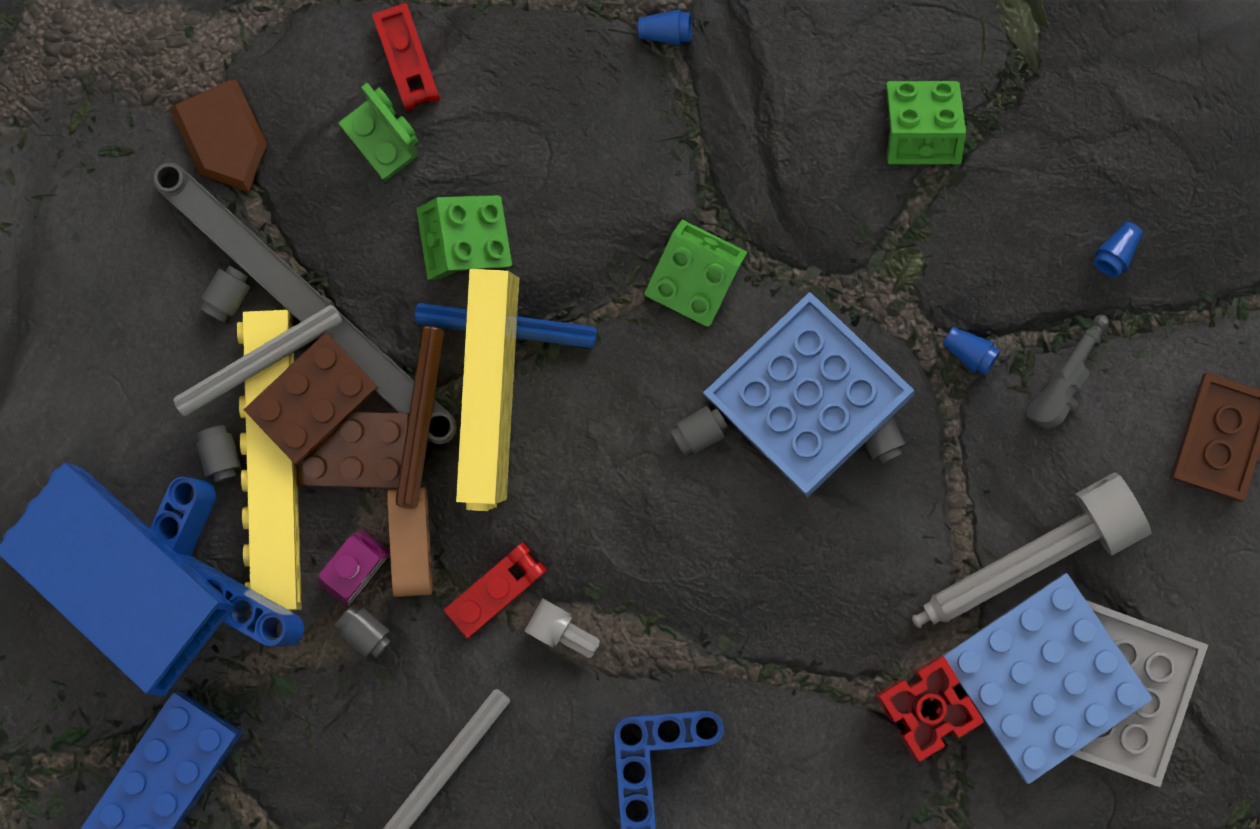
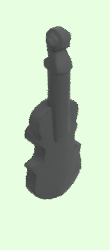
(1057, 399)

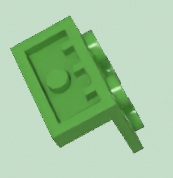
(925, 122)
(380, 136)
(463, 235)
(695, 273)

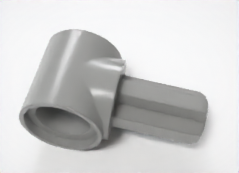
(553, 626)

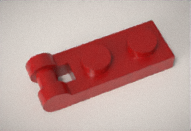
(405, 55)
(494, 591)

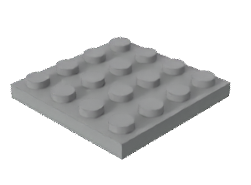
(1168, 669)

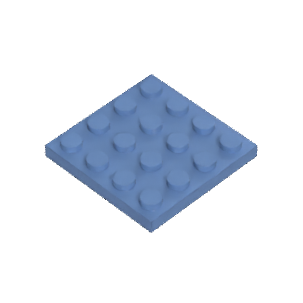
(809, 394)
(1047, 678)

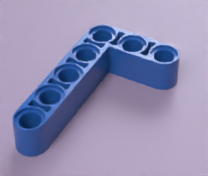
(191, 519)
(640, 753)

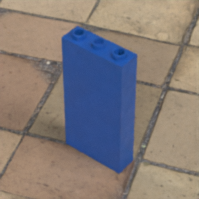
(114, 579)

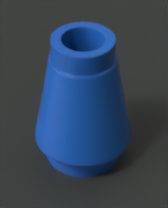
(666, 27)
(1117, 252)
(972, 350)

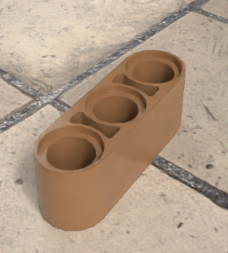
(410, 547)

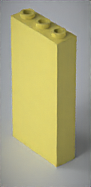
(487, 388)

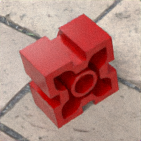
(951, 714)

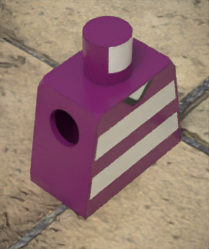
(353, 567)

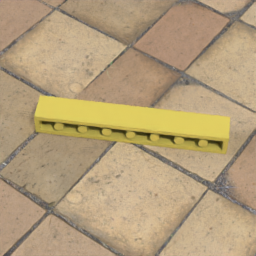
(269, 479)

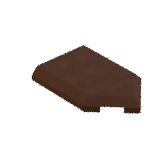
(222, 135)

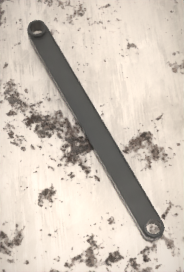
(290, 288)

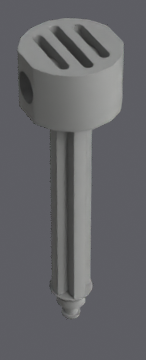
(1108, 516)

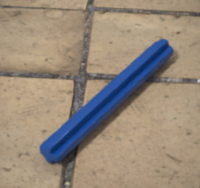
(526, 327)

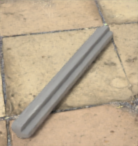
(257, 360)
(449, 761)

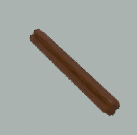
(419, 417)

